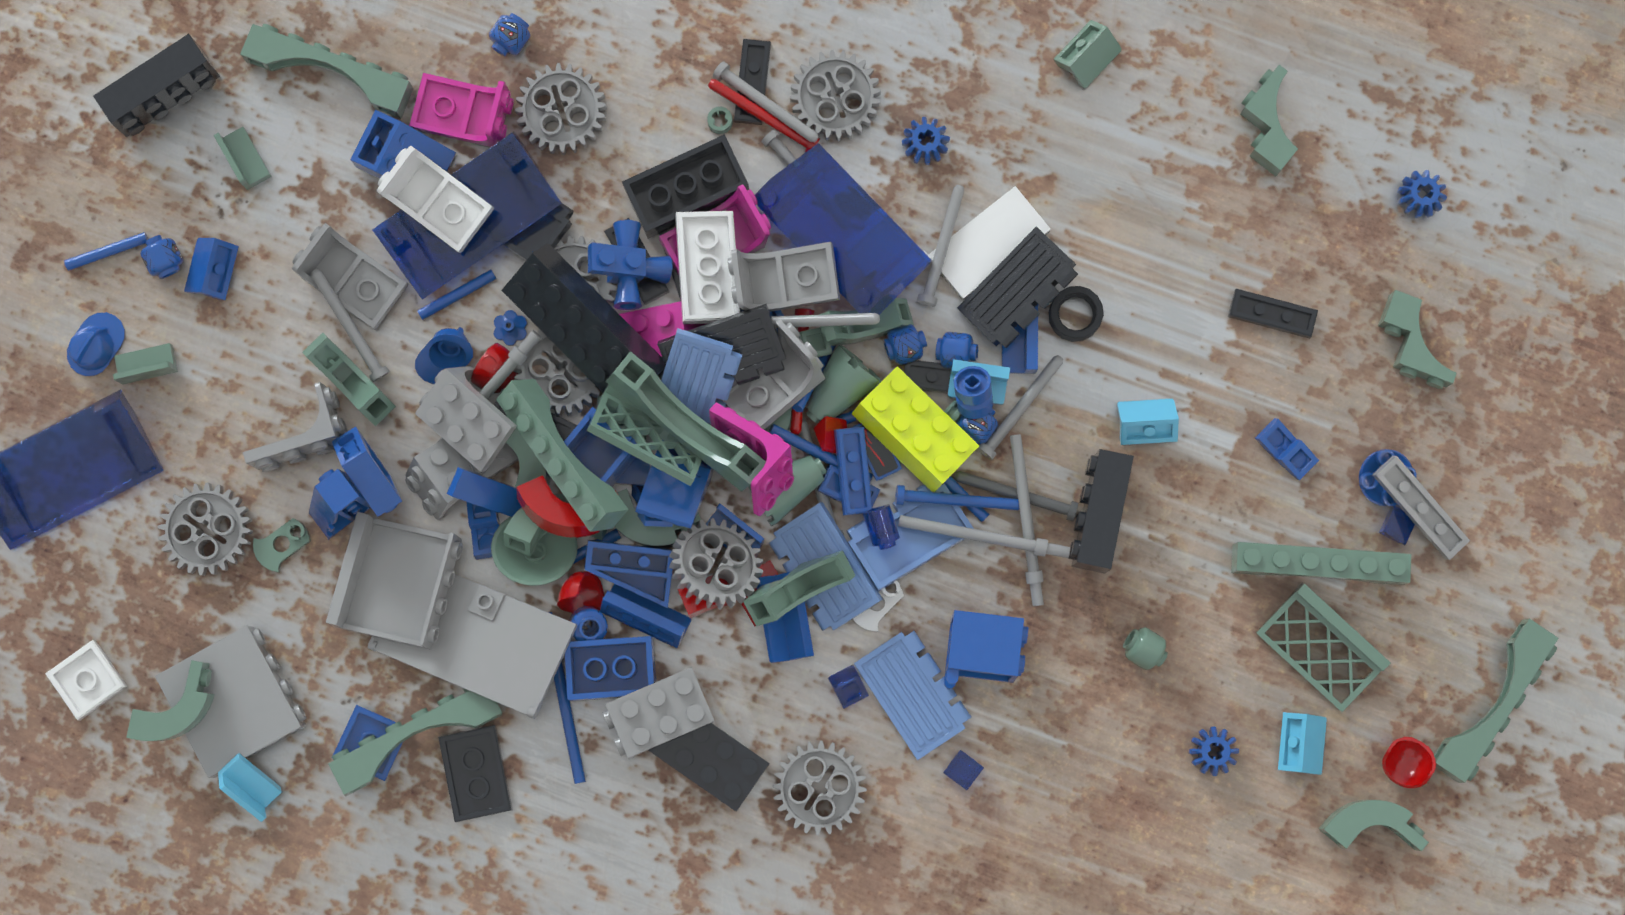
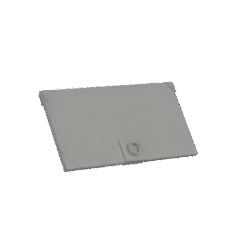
(491, 647)

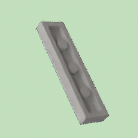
(1421, 507)

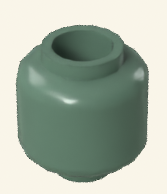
(1145, 648)

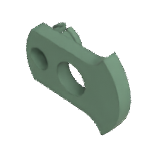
(269, 556)

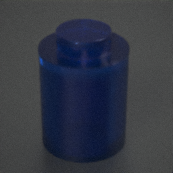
(881, 526)

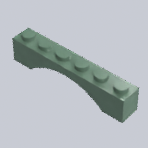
(276, 51)
(649, 394)
(588, 495)
(1321, 562)
(1526, 653)
(359, 767)

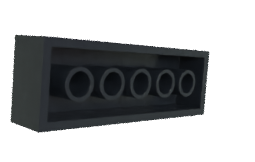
(576, 317)

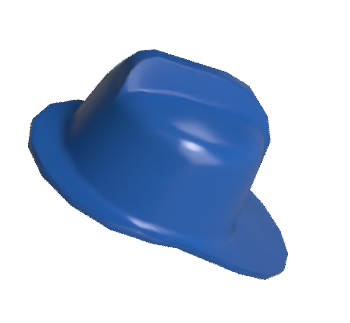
(95, 344)
(445, 350)

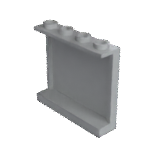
(394, 581)
(249, 701)

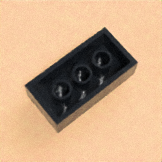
(157, 86)
(685, 183)
(1102, 511)
(714, 763)

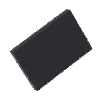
(475, 773)

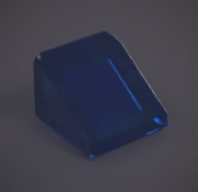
(1397, 526)
(848, 686)
(963, 770)

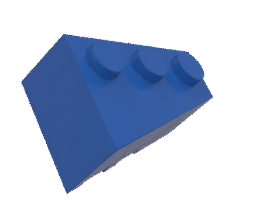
(336, 502)
(633, 567)

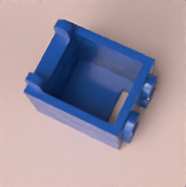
(597, 454)
(984, 647)

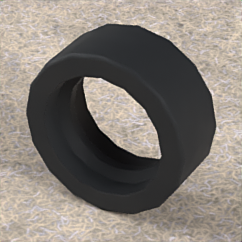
(1076, 292)

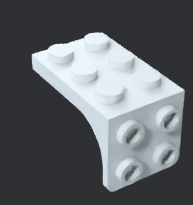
(434, 198)

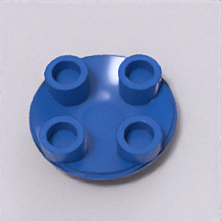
(1369, 485)

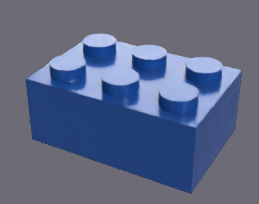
(609, 667)

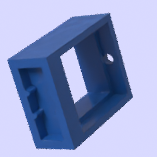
(367, 471)

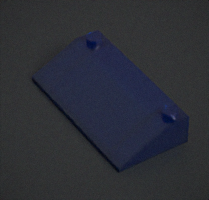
(503, 178)
(822, 203)
(72, 468)

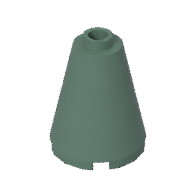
(844, 385)
(807, 477)

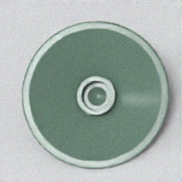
(547, 563)

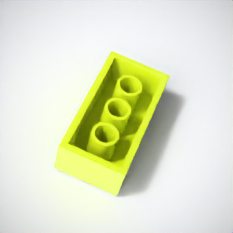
(915, 429)

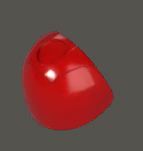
(489, 365)
(579, 591)
(1409, 762)

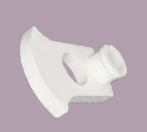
(869, 619)

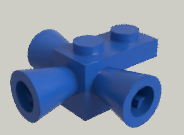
(627, 264)

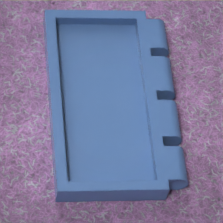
(697, 371)
(815, 536)
(912, 547)
(910, 694)

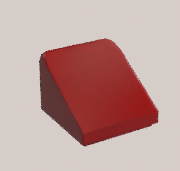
(825, 432)

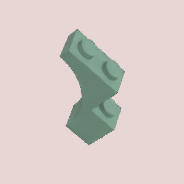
(1260, 109)
(1413, 358)
(802, 583)

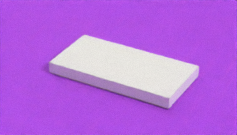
(988, 241)
(703, 256)

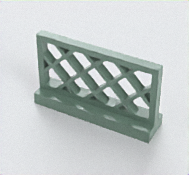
(632, 416)
(1339, 628)

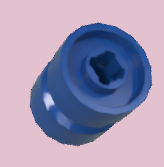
(973, 392)

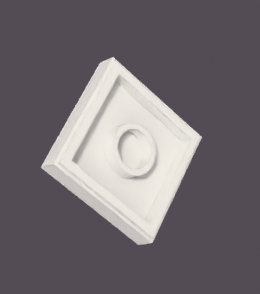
(86, 680)

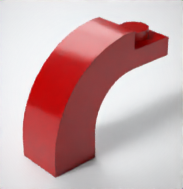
(549, 511)

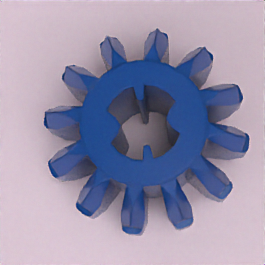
(919, 133)
(1429, 202)
(1223, 754)

